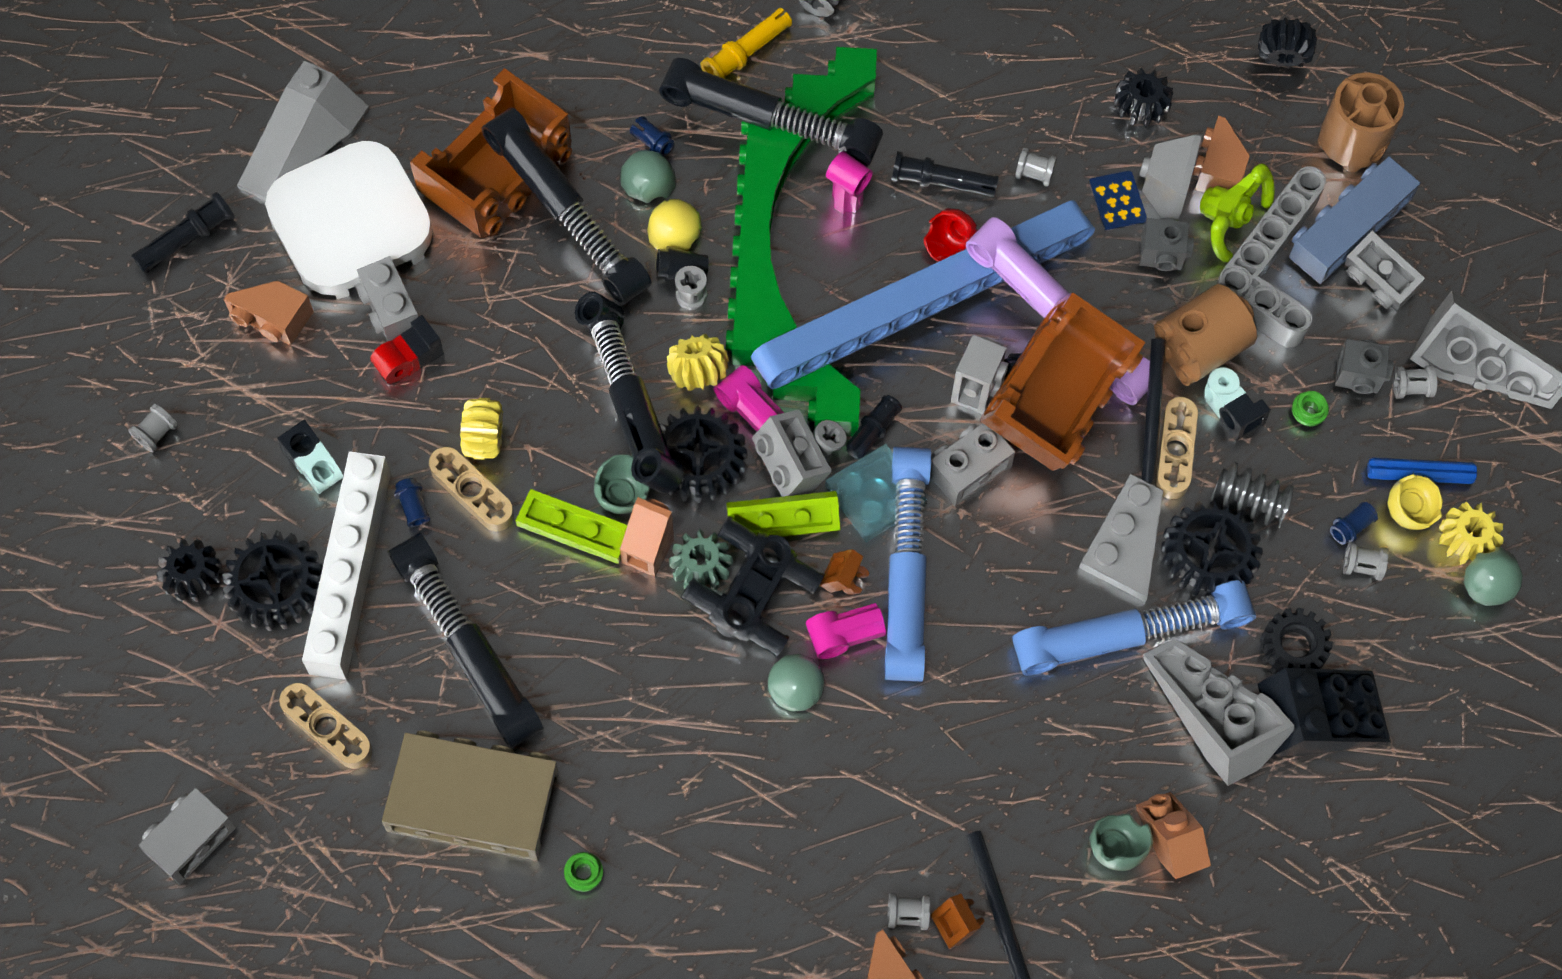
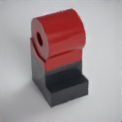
(407, 351)

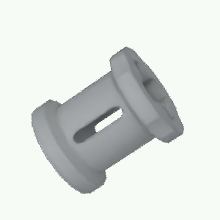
(1036, 166)
(697, 281)
(1414, 382)
(153, 428)
(824, 432)
(1365, 561)
(908, 911)

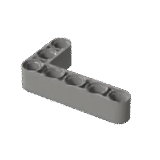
(1265, 251)

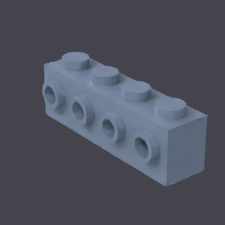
(1359, 211)

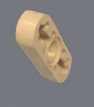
(1187, 437)
(495, 497)
(313, 700)

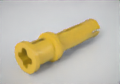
(735, 54)

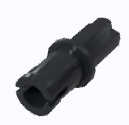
(873, 426)

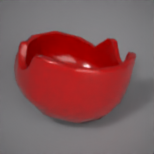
(949, 233)

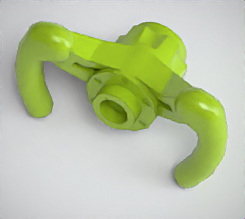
(1234, 206)

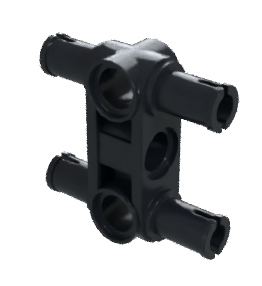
(752, 586)

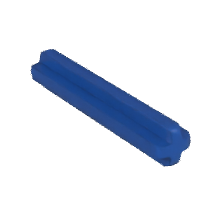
(1435, 470)

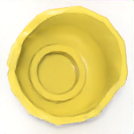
(674, 225)
(1415, 502)

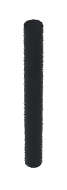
(1153, 410)
(998, 905)

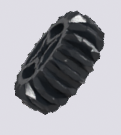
(730, 453)
(1226, 555)
(243, 584)

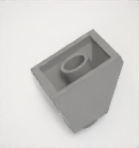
(1169, 174)

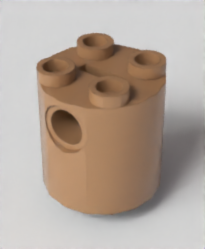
(1361, 120)
(1206, 332)

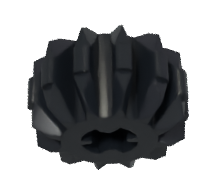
(1287, 43)
(1143, 97)
(193, 580)

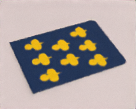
(1118, 200)

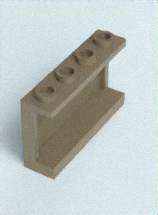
(470, 795)

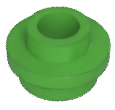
(1314, 400)
(578, 861)

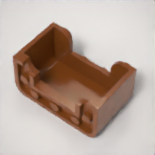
(472, 178)
(1062, 381)

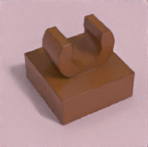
(841, 572)
(956, 920)

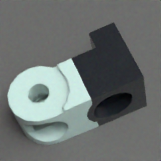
(1233, 404)
(310, 456)

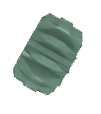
(707, 548)

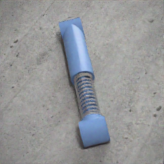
(907, 568)
(1044, 648)

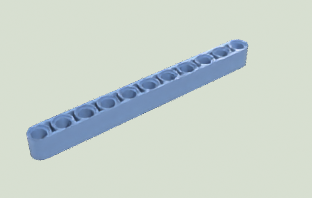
(910, 300)

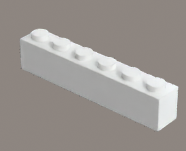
(347, 566)

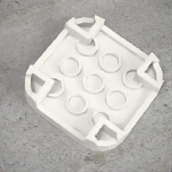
(348, 215)

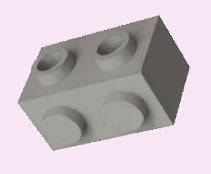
(1383, 271)
(387, 297)
(979, 374)
(791, 454)
(970, 462)
(186, 835)

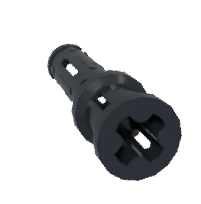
(926, 172)
(196, 224)

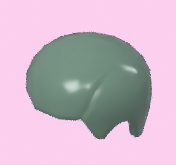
(647, 176)
(616, 487)
(1493, 578)
(796, 682)
(1120, 842)

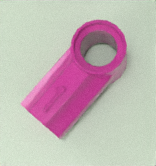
(848, 181)
(744, 394)
(835, 632)

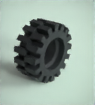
(1306, 626)

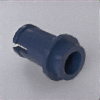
(652, 136)
(412, 502)
(1352, 524)

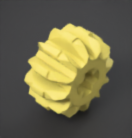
(697, 362)
(481, 428)
(1476, 522)

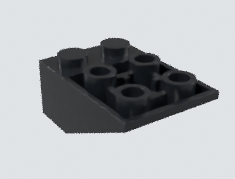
(1328, 709)

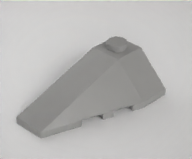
(306, 123)
(1481, 352)
(1225, 719)

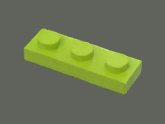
(788, 514)
(572, 525)

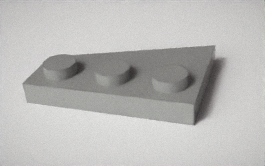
(1127, 539)

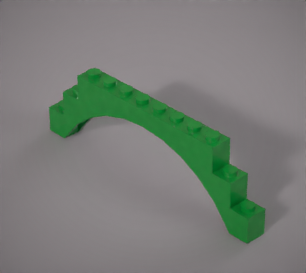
(768, 160)

